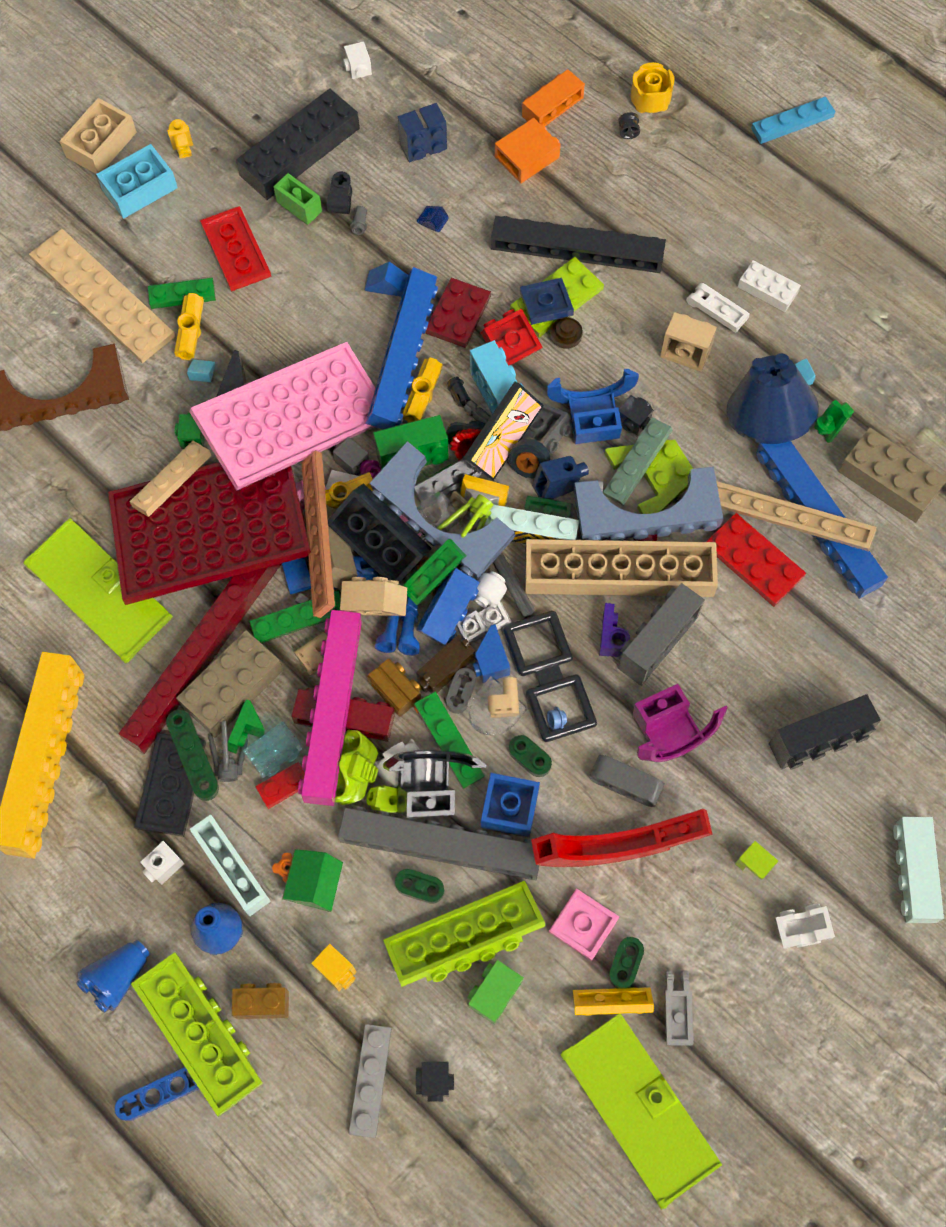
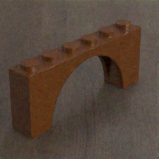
(101, 387)

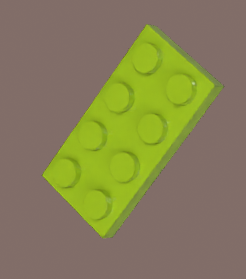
(580, 285)

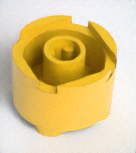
(652, 88)

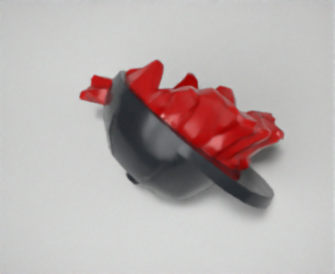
(462, 436)

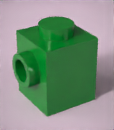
(188, 431)

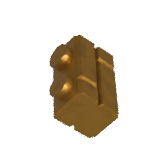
(394, 686)

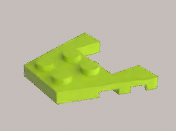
(665, 475)

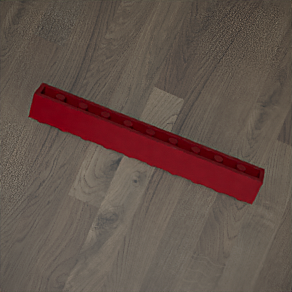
(194, 656)

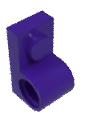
(610, 632)

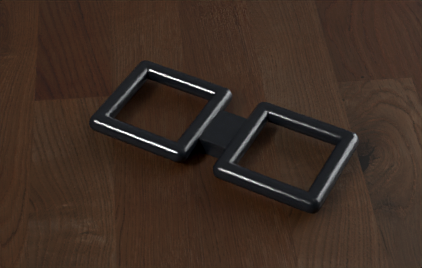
(549, 676)

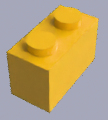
(335, 968)

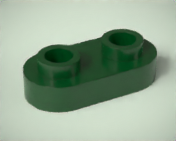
(529, 755)
(420, 885)
(626, 963)

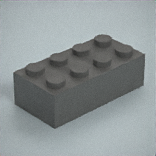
(660, 634)

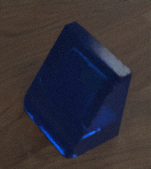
(433, 218)

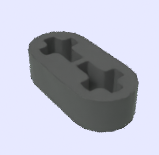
(455, 688)

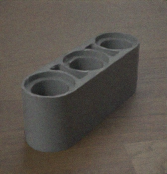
(626, 780)

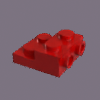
(513, 335)

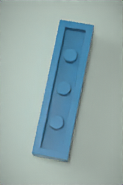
(793, 120)

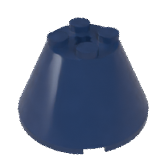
(772, 402)

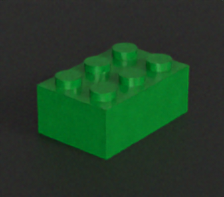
(425, 435)

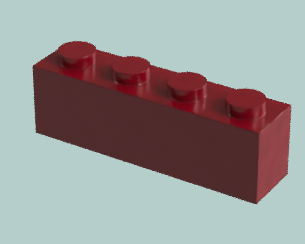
(370, 719)

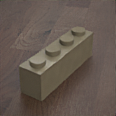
(341, 557)

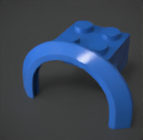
(594, 412)

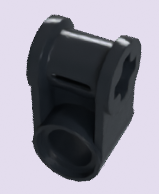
(340, 194)

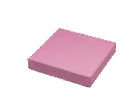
(583, 924)

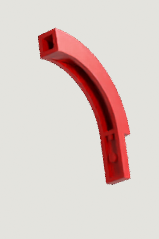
(592, 850)

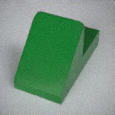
(246, 724)

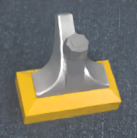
(493, 491)

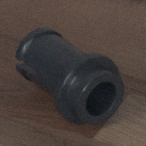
(456, 386)

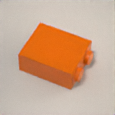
(527, 150)

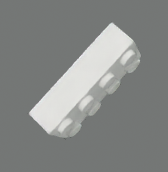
(769, 286)

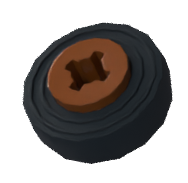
(529, 449)

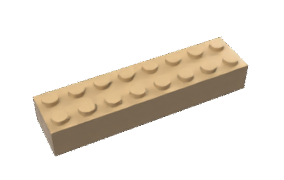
(619, 567)

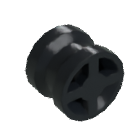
(629, 125)

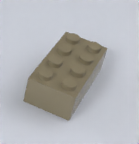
(892, 475)
(228, 681)

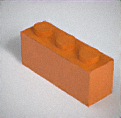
(553, 98)

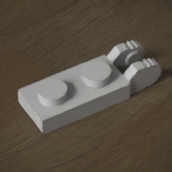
(678, 1011)

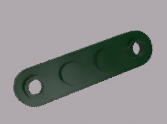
(192, 755)

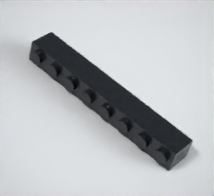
(585, 244)

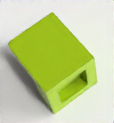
(757, 860)

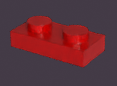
(281, 785)

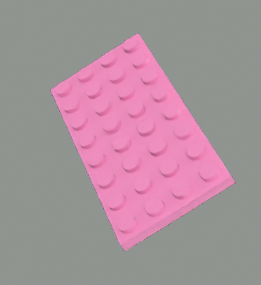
(287, 415)

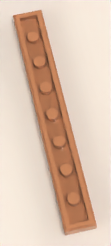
(318, 535)

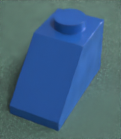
(491, 657)

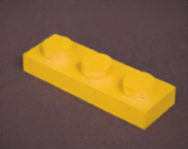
(613, 1001)

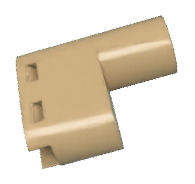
(309, 653)
(507, 703)

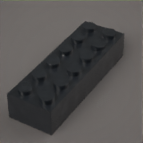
(298, 142)

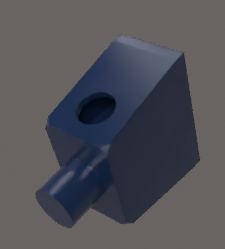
(558, 477)

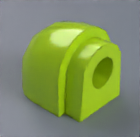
(383, 798)

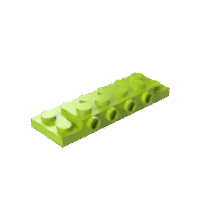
(464, 935)
(198, 1033)

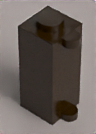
(445, 664)

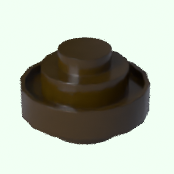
(566, 332)

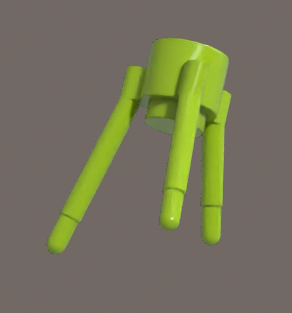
(480, 509)

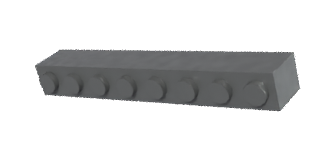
(438, 843)

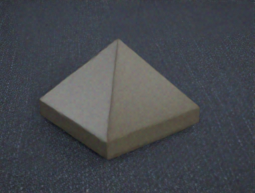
(457, 502)

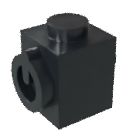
(635, 414)
(434, 1081)

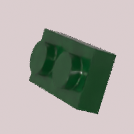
(548, 506)

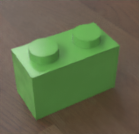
(298, 199)
(495, 991)

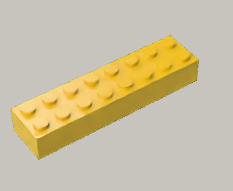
(39, 754)

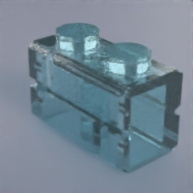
(273, 750)

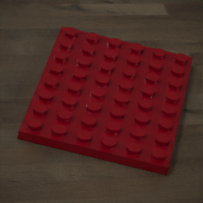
(206, 532)

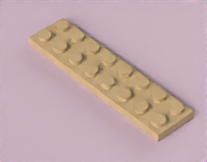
(102, 295)

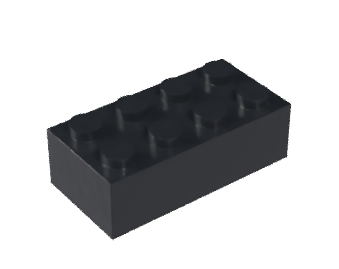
(378, 534)
(824, 732)

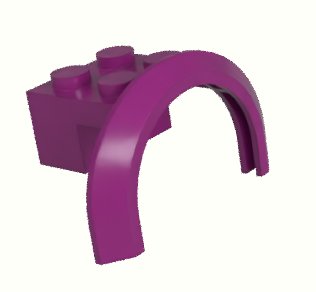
(670, 726)

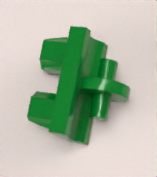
(833, 420)

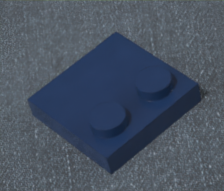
(546, 301)

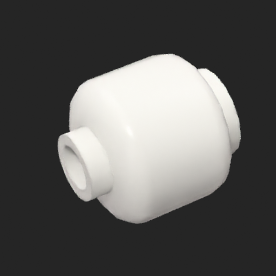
(490, 589)

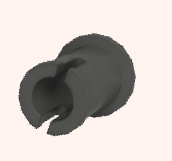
(358, 224)

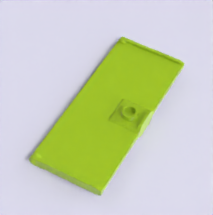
(91, 588)
(641, 1110)

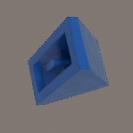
(386, 280)

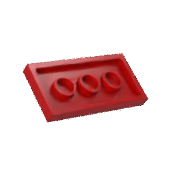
(235, 248)
(756, 560)

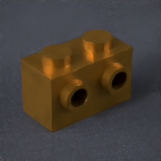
(260, 1003)

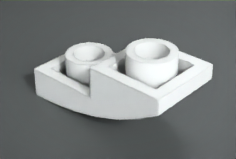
(478, 623)

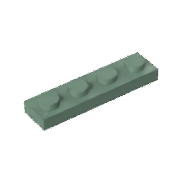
(637, 461)

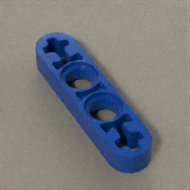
(166, 1095)

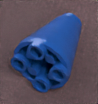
(221, 933)
(112, 975)

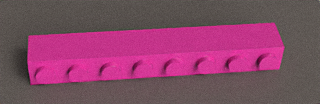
(331, 709)

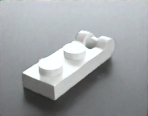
(718, 307)

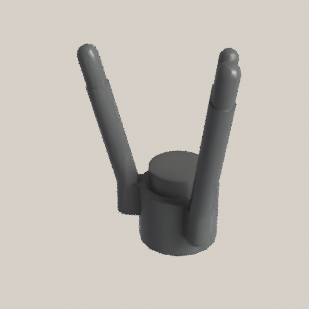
(227, 769)

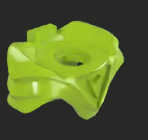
(356, 768)

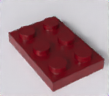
(458, 312)

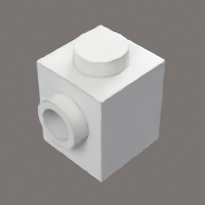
(357, 60)
(161, 863)

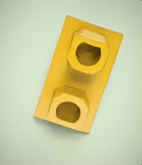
(180, 138)

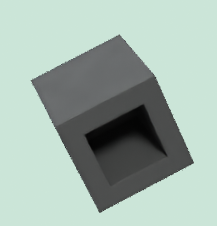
(350, 456)

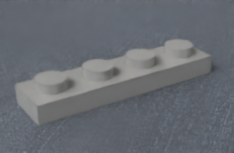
(370, 1081)

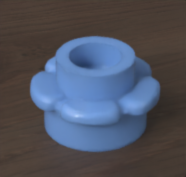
(556, 718)

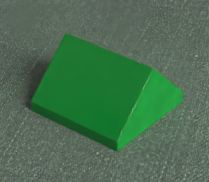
(313, 879)

